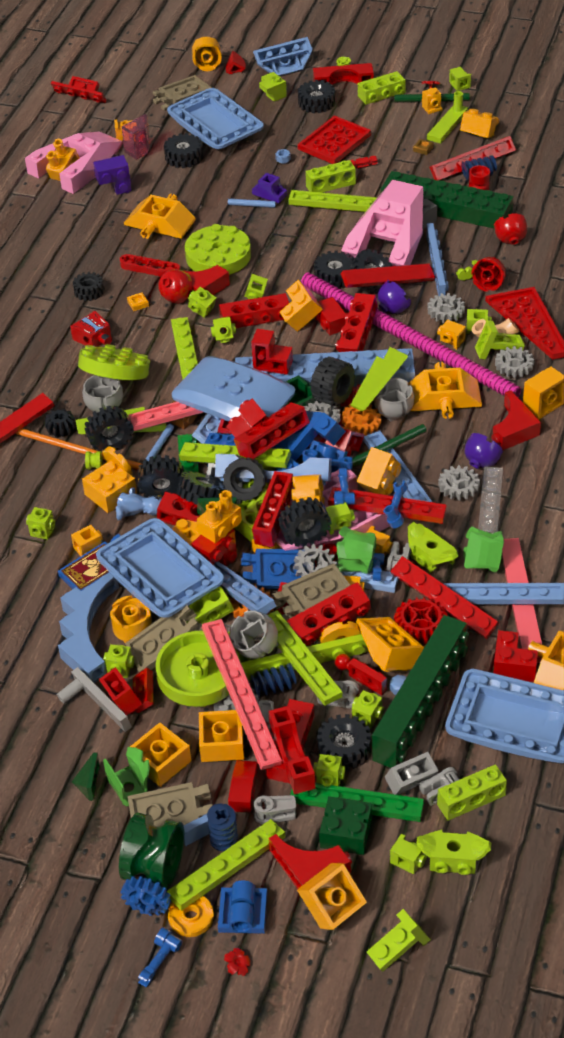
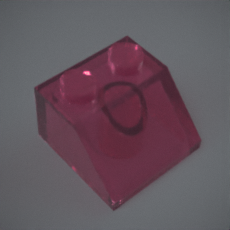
(136, 137)

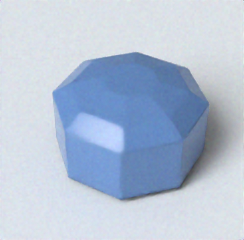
(283, 156)
(396, 682)

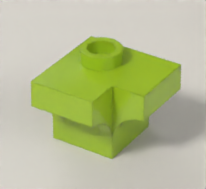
(273, 86)

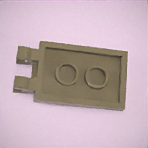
(179, 91)
(309, 590)
(150, 641)
(171, 803)

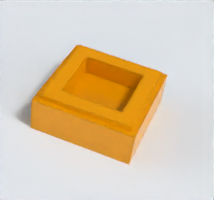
(137, 301)

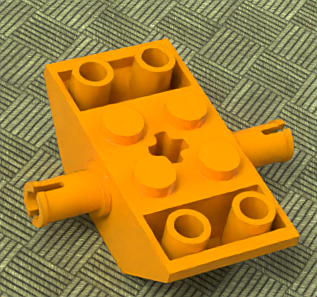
(161, 216)
(444, 390)
(552, 664)

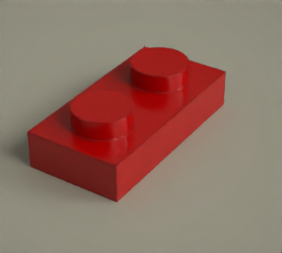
(144, 688)

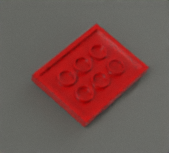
(334, 139)

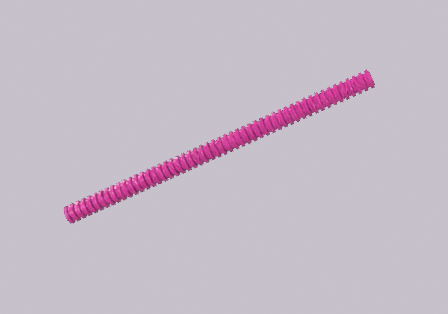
(415, 338)

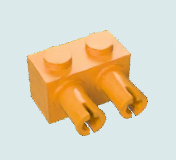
(479, 123)
(60, 159)
(219, 517)

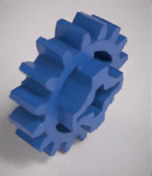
(145, 896)

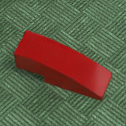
(243, 786)

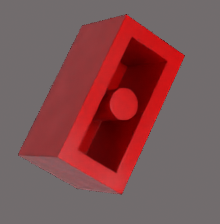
(332, 316)
(120, 691)

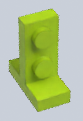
(492, 339)
(397, 941)

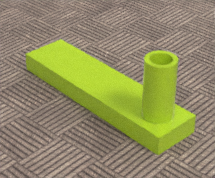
(449, 120)

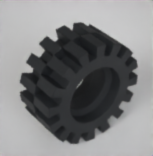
(88, 286)

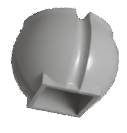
(102, 392)
(395, 399)
(250, 626)

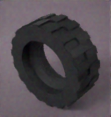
(245, 464)

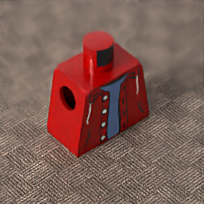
(92, 330)

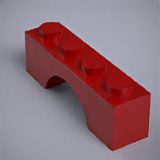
(353, 73)
(294, 760)

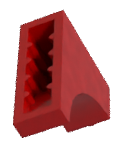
(211, 279)
(518, 425)
(303, 864)

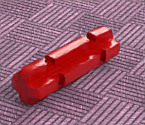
(364, 162)

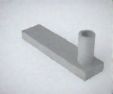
(83, 682)

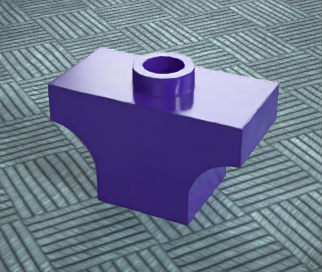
(270, 188)

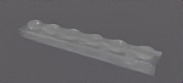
(490, 499)

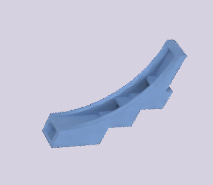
(80, 611)

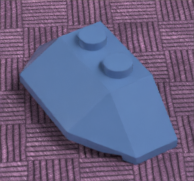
(284, 57)

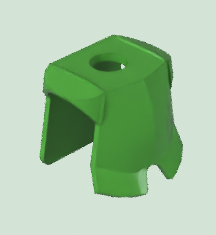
(483, 549)
(356, 551)
(134, 774)

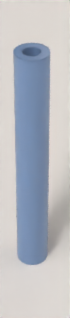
(256, 203)
(160, 442)

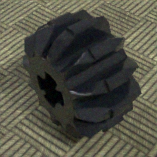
(60, 422)

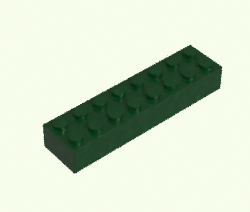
(460, 201)
(419, 692)

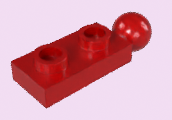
(362, 673)

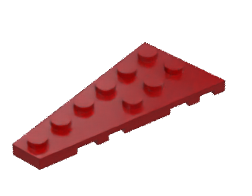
(530, 317)

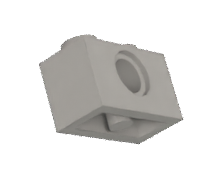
(411, 773)

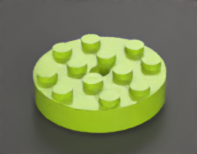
(218, 246)
(113, 362)
(180, 670)

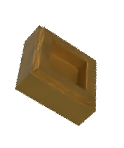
(423, 147)

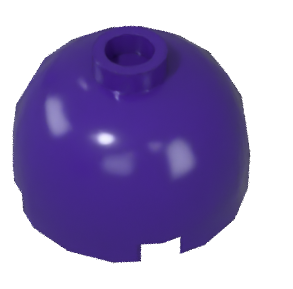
(392, 298)
(482, 452)

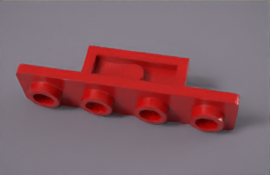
(80, 87)

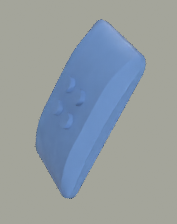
(214, 118)
(223, 385)
(159, 567)
(509, 715)

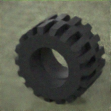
(332, 381)

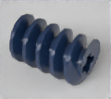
(488, 162)
(273, 679)
(222, 826)

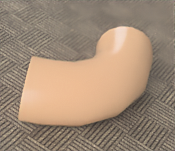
(506, 327)

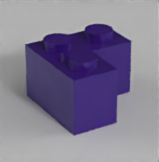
(114, 171)

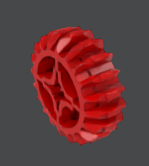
(420, 614)

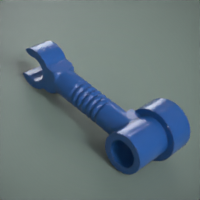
(345, 462)
(343, 496)
(391, 511)
(377, 561)
(167, 943)

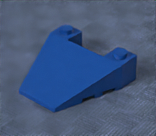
(319, 424)

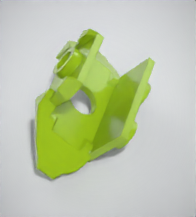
(438, 551)
(467, 851)

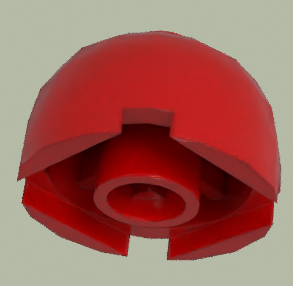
(511, 228)
(488, 273)
(175, 286)

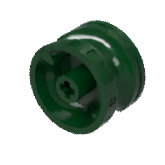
(151, 850)

